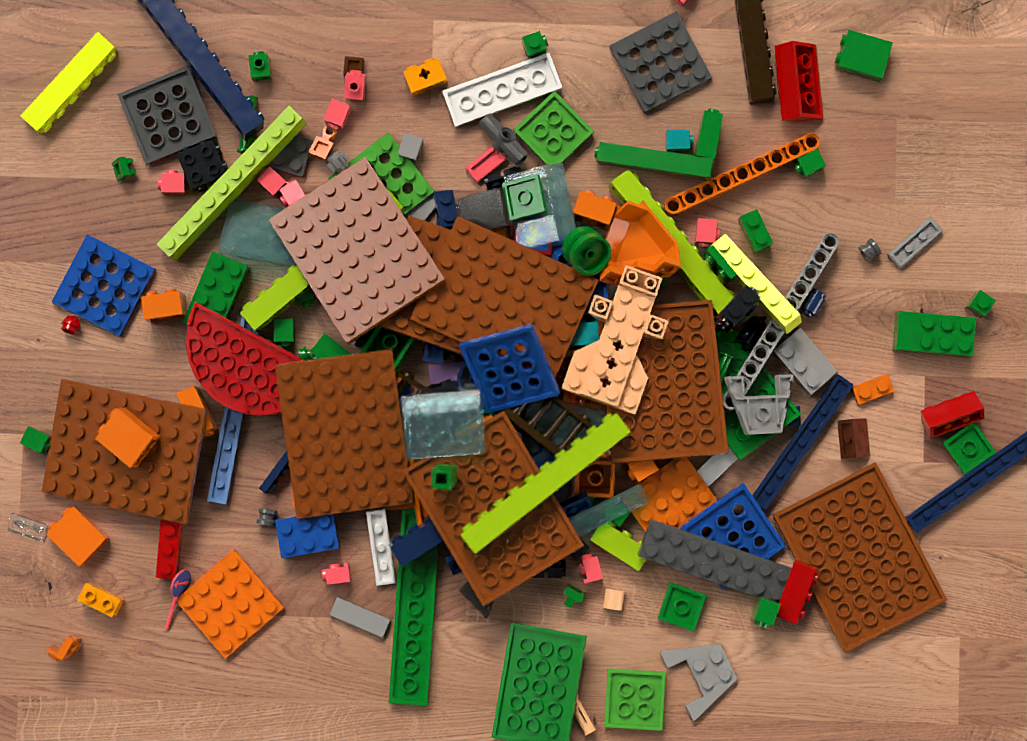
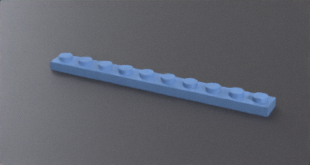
(226, 449)

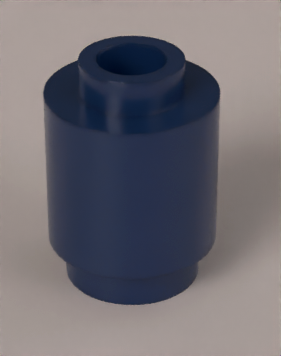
(813, 303)

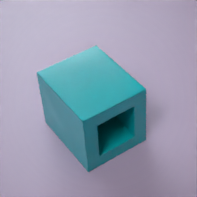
(678, 140)

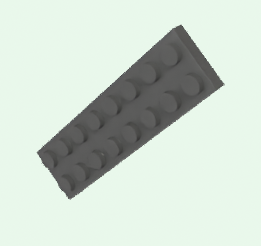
(714, 561)

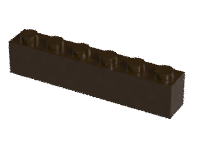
(755, 51)

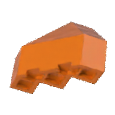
(639, 242)

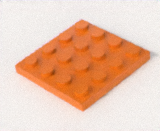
(674, 495)
(229, 603)

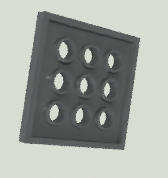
(638, 82)
(148, 92)

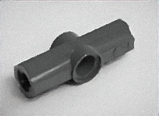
(503, 139)

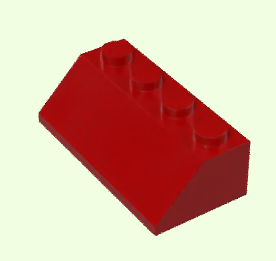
(798, 81)

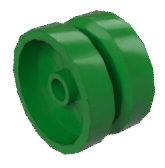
(586, 250)

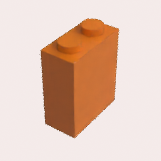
(193, 397)
(127, 437)
(77, 535)

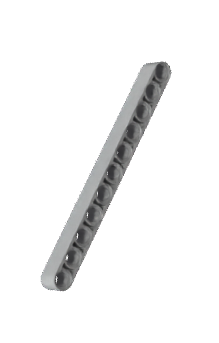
(792, 297)

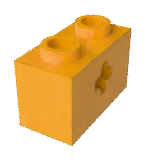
(417, 83)
(100, 599)

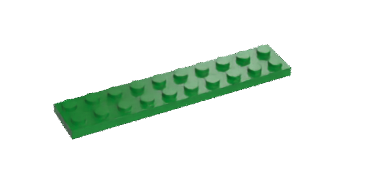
(413, 625)

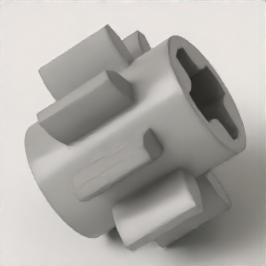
(337, 162)

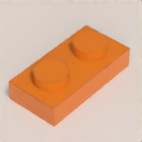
(872, 389)

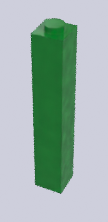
(654, 161)

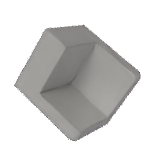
(410, 147)

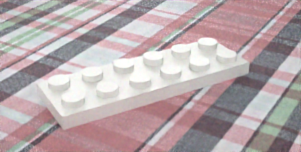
(502, 89)

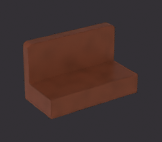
(853, 438)

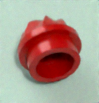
(71, 325)

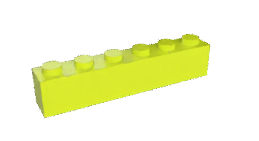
(69, 83)
(748, 274)

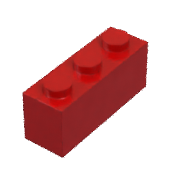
(952, 414)
(169, 549)
(797, 591)

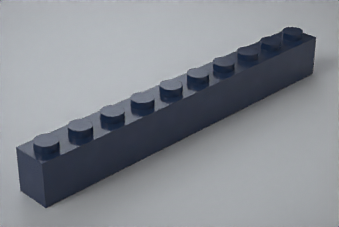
(205, 66)
(426, 536)

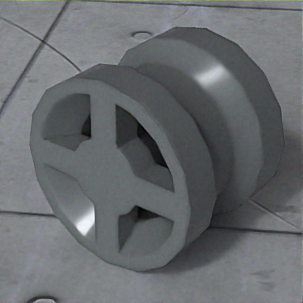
(869, 250)
(266, 517)

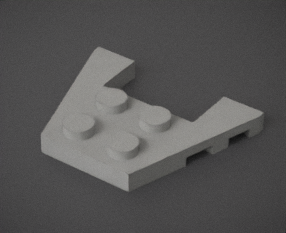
(760, 413)
(709, 669)

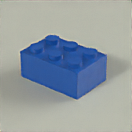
(307, 535)

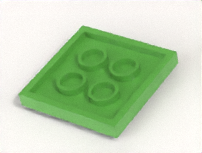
(553, 130)
(634, 699)

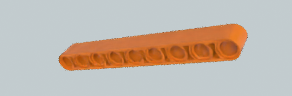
(748, 168)

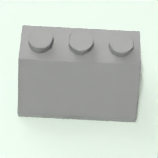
(804, 361)

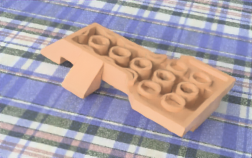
(625, 322)

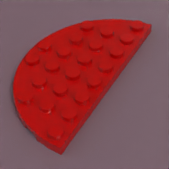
(234, 363)

